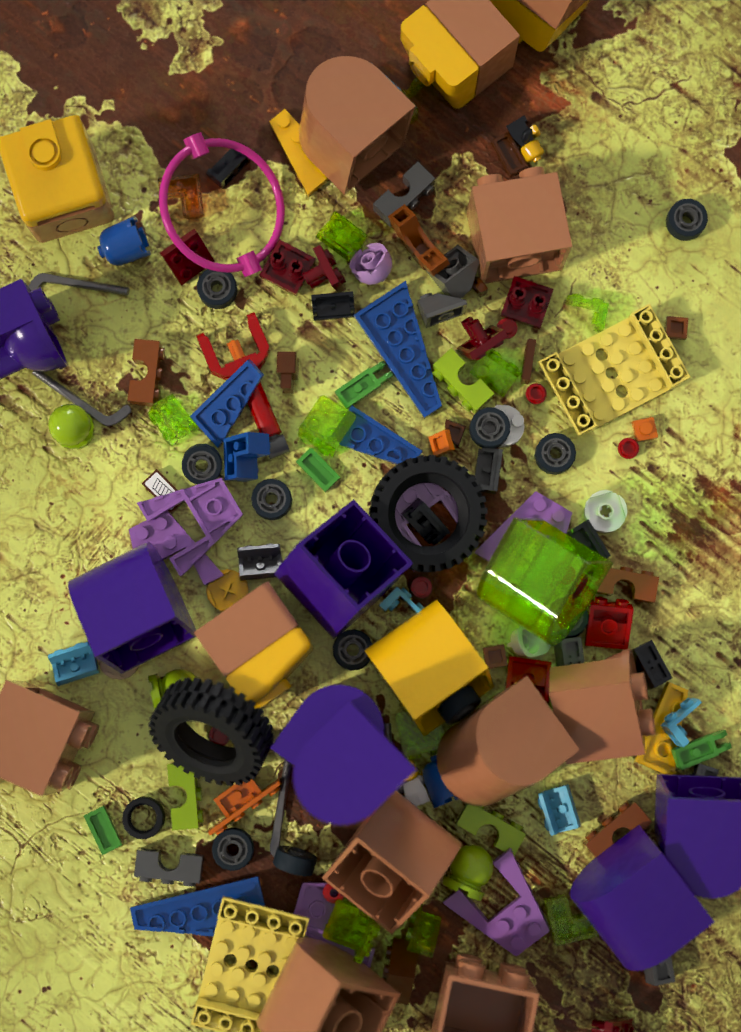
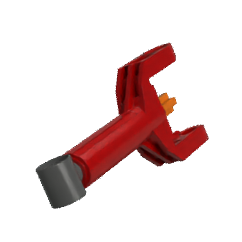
(258, 403)

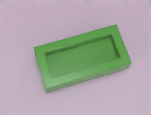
(318, 470)
(103, 830)

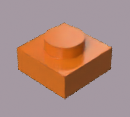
(644, 429)
(441, 443)

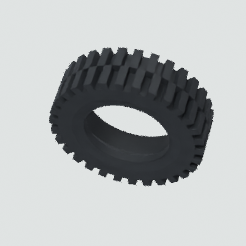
(463, 490)
(222, 710)

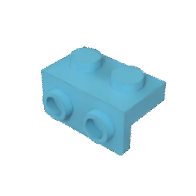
(73, 663)
(558, 809)

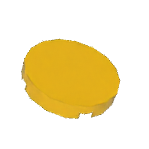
(226, 590)

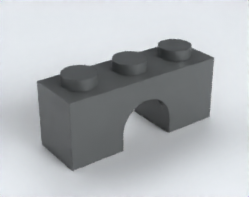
(419, 183)
(149, 867)

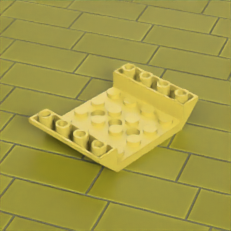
(635, 350)
(233, 993)

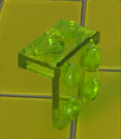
(326, 425)
(412, 740)
(352, 929)

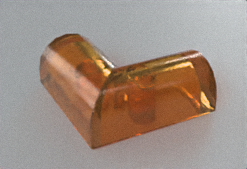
(189, 190)

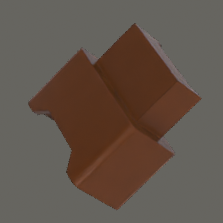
(287, 370)

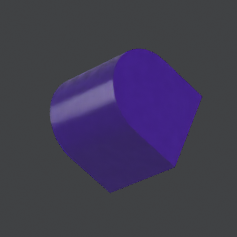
(342, 568)
(131, 609)
(316, 712)
(348, 769)
(701, 831)
(638, 902)

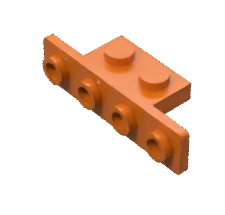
(238, 799)

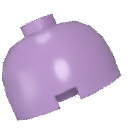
(372, 264)

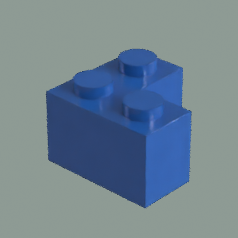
(242, 454)

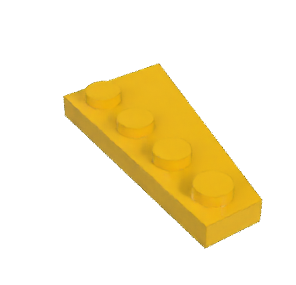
(287, 133)
(659, 746)

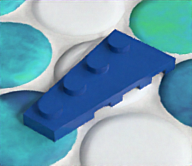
(225, 405)
(377, 440)

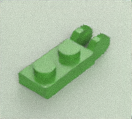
(362, 385)
(699, 750)

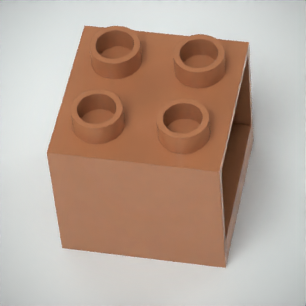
(518, 225)
(41, 738)
(484, 999)

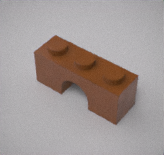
(146, 391)
(643, 585)
(629, 817)

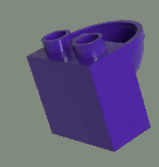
(27, 331)

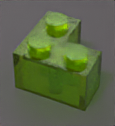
(564, 926)

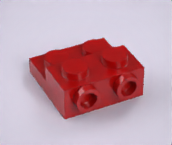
(609, 623)
(536, 670)

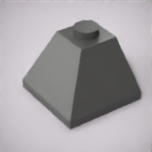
(458, 276)
(440, 308)

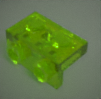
(342, 236)
(496, 372)
(171, 419)
(424, 932)

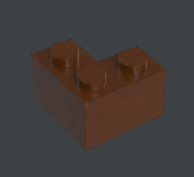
(401, 969)

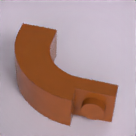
(416, 242)

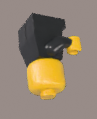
(524, 135)

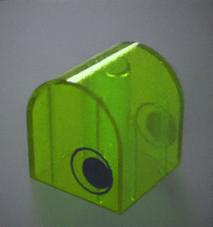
(542, 578)

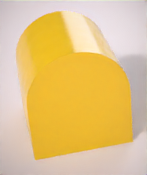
(428, 663)

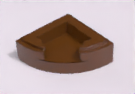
(479, 287)
(456, 431)

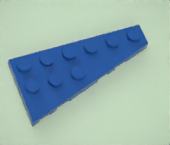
(398, 339)
(196, 910)

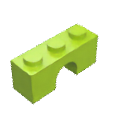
(472, 396)
(188, 815)
(508, 834)

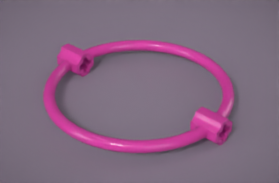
(196, 147)

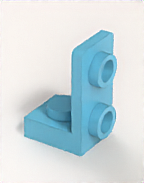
(391, 600)
(677, 732)

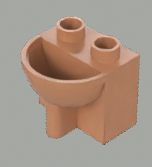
(602, 707)

